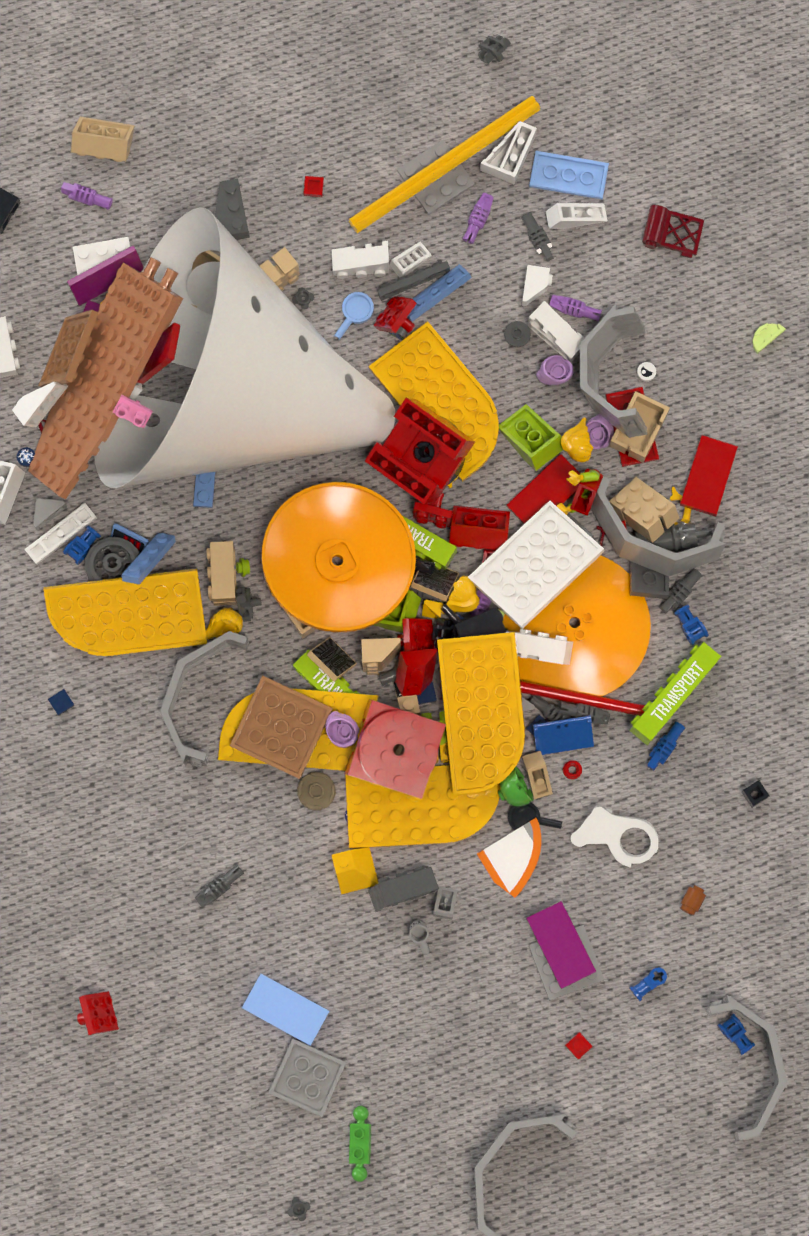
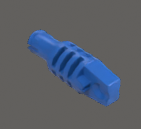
(665, 746)

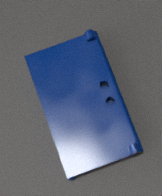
(563, 738)

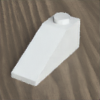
(575, 214)
(37, 404)

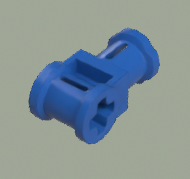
(81, 545)
(691, 625)
(648, 983)
(736, 1033)

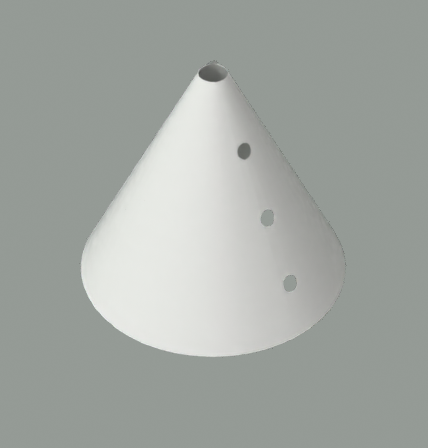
(261, 377)

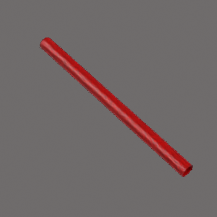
(577, 697)

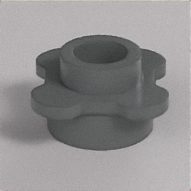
(298, 298)
(296, 1203)

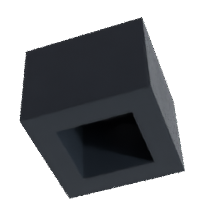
(759, 788)

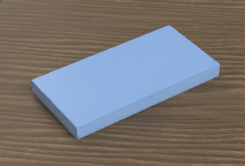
(569, 175)
(285, 1009)

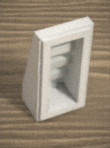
(399, 270)

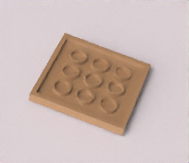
(69, 348)
(281, 727)

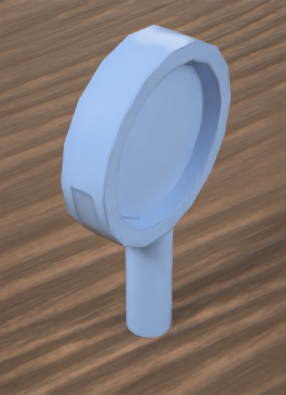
(356, 309)

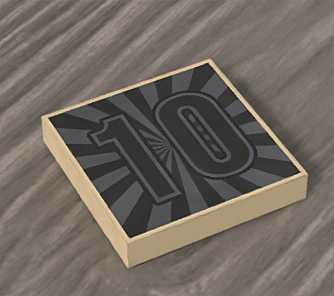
(436, 584)
(331, 659)

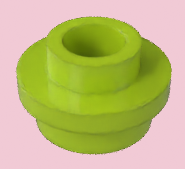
(243, 567)

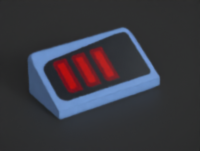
(137, 540)

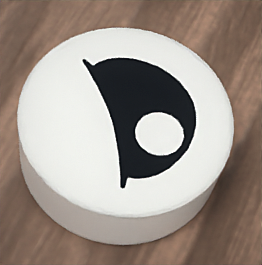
(646, 371)

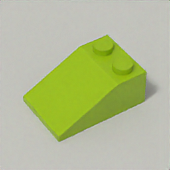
(531, 437)
(407, 609)

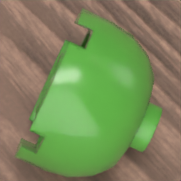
(515, 790)

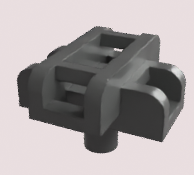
(492, 48)
(246, 603)

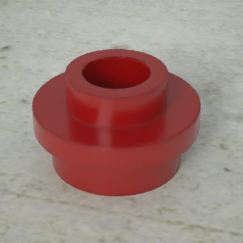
(572, 763)

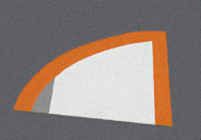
(513, 857)

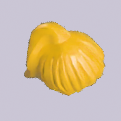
(577, 442)
(464, 596)
(224, 621)

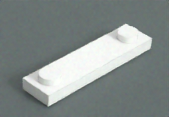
(60, 533)

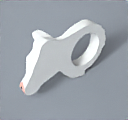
(606, 828)

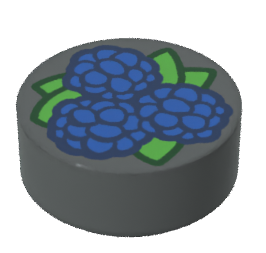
(400, 334)

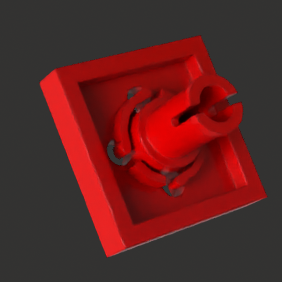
(396, 315)
(433, 513)
(417, 634)
(97, 1013)

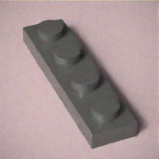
(420, 276)

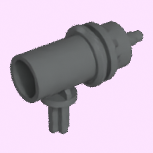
(678, 537)

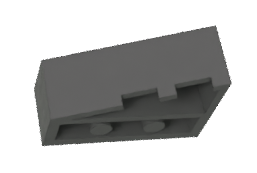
(231, 209)
(403, 888)

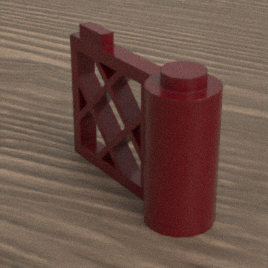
(657, 230)

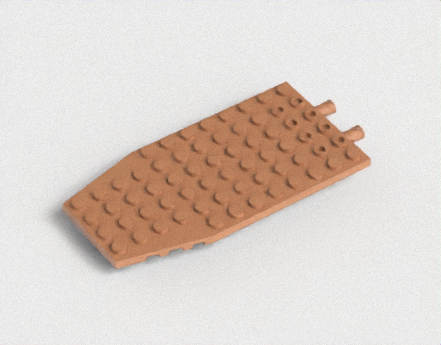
(119, 349)

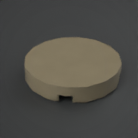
(312, 795)

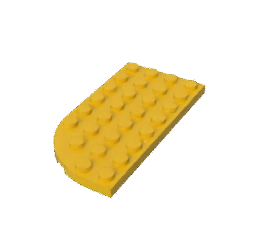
(433, 374)
(129, 617)
(481, 709)
(325, 754)
(393, 818)

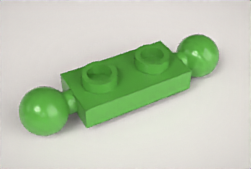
(360, 1143)

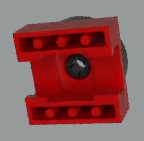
(403, 452)

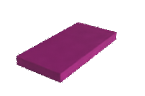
(100, 277)
(561, 945)

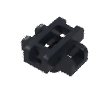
(442, 630)

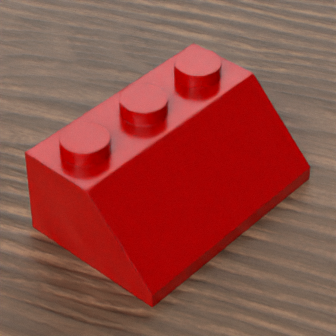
(479, 527)

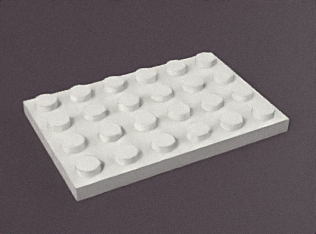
(536, 564)

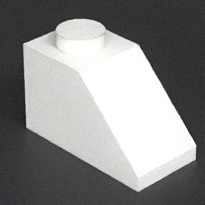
(536, 283)

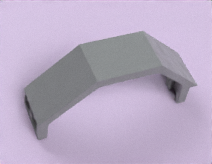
(593, 349)
(647, 553)
(182, 667)
(774, 1053)
(565, 1128)

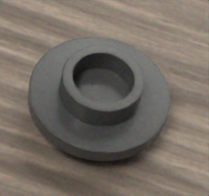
(517, 334)

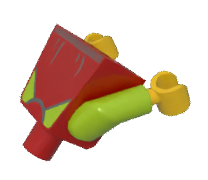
(585, 493)

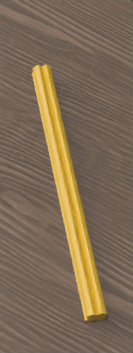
(444, 164)

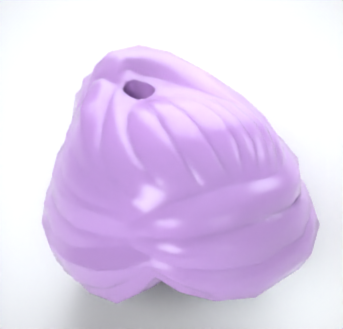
(555, 370)
(599, 436)
(343, 733)

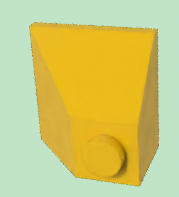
(355, 870)

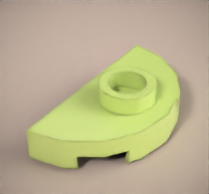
(765, 335)

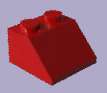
(415, 671)

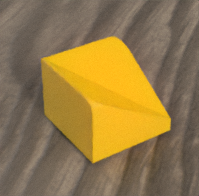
(432, 609)

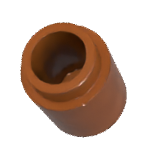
(692, 900)

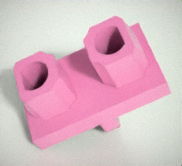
(132, 411)

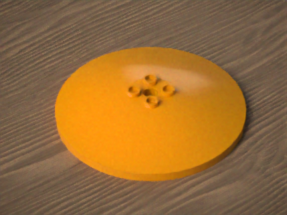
(346, 524)
(607, 642)

